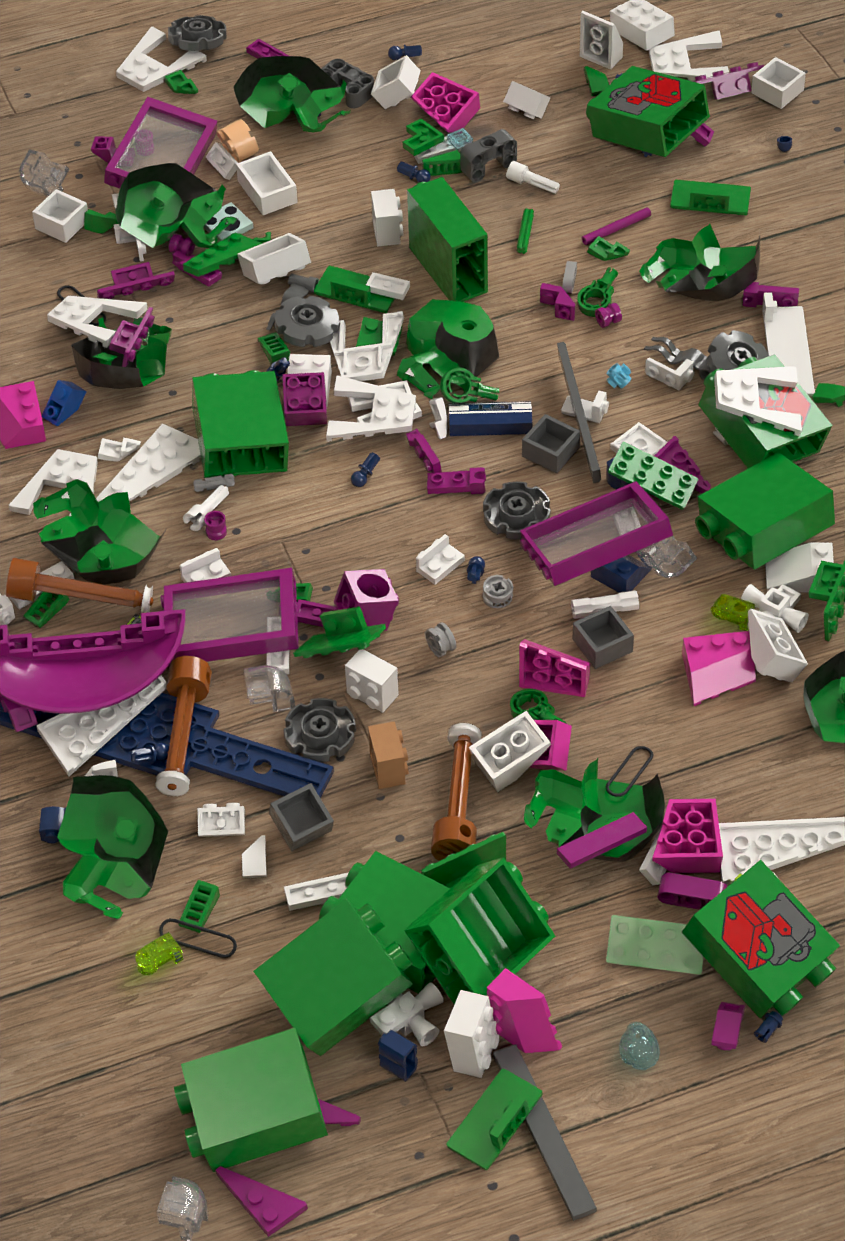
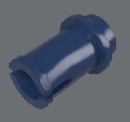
(769, 1025)

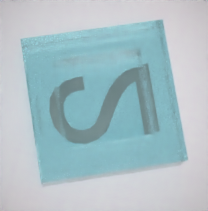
(459, 138)

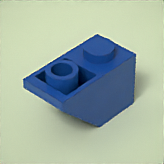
(63, 402)

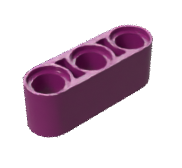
(688, 890)

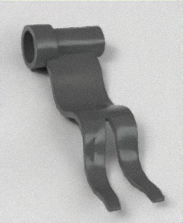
(300, 287)
(692, 354)

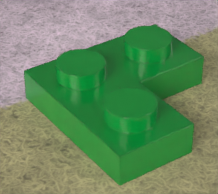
(423, 137)

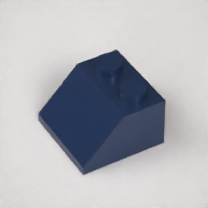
(621, 574)

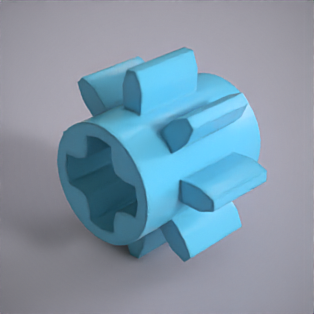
(618, 375)

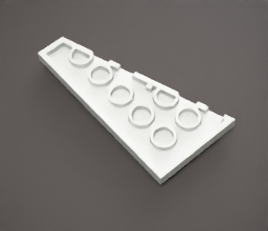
(155, 463)
(80, 735)
(776, 842)

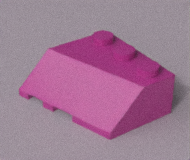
(447, 102)
(20, 416)
(717, 664)
(551, 670)
(690, 837)
(521, 1014)

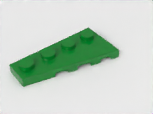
(220, 254)

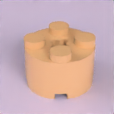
(237, 140)

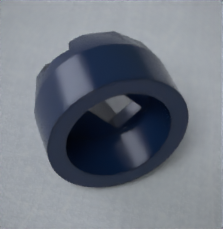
(784, 143)

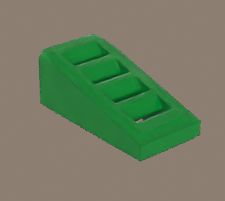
(448, 163)
(274, 351)
(55, 607)
(204, 892)

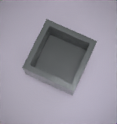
(550, 443)
(603, 637)
(301, 817)

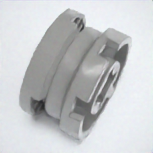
(497, 590)
(440, 639)

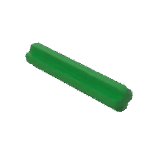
(525, 230)

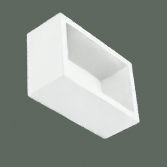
(642, 23)
(266, 183)
(274, 258)
(471, 1034)

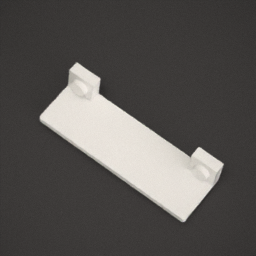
(788, 339)

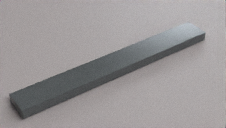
(579, 412)
(550, 1142)

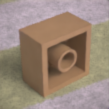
(387, 755)

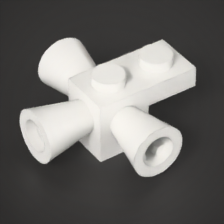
(779, 604)
(407, 1015)

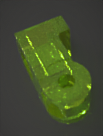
(733, 610)
(158, 953)

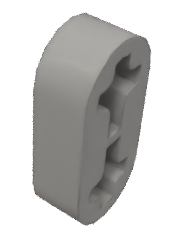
(569, 276)

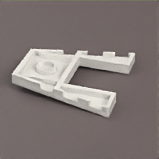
(674, 60)
(146, 72)
(80, 311)
(367, 361)
(738, 394)
(390, 412)
(56, 472)

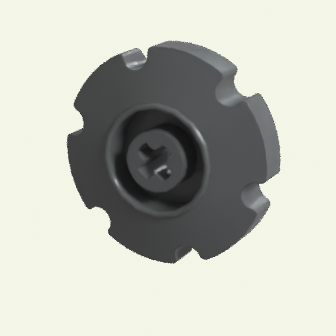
(197, 33)
(306, 321)
(732, 349)
(515, 508)
(320, 729)

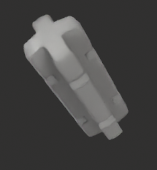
(213, 482)

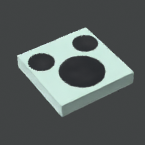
(241, 225)

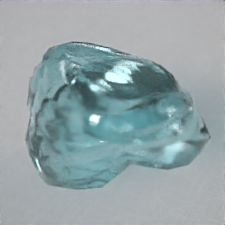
(640, 1051)

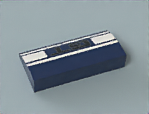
(490, 418)

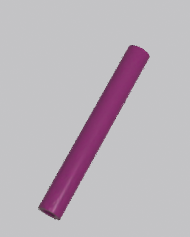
(616, 226)

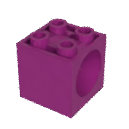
(304, 399)
(369, 591)

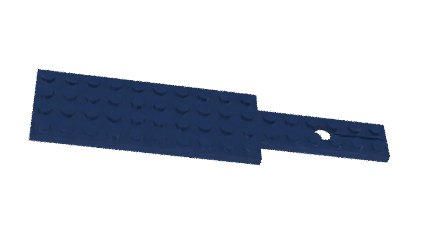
(206, 750)

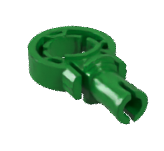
(601, 289)
(478, 389)
(542, 711)

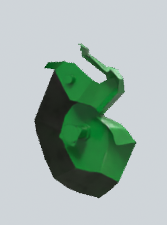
(287, 85)
(162, 199)
(703, 267)
(104, 366)
(99, 537)
(826, 699)
(588, 806)
(118, 840)

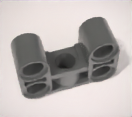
(358, 83)
(494, 146)

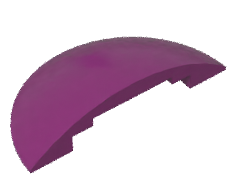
(90, 668)

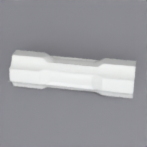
(620, 602)

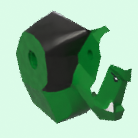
(448, 338)

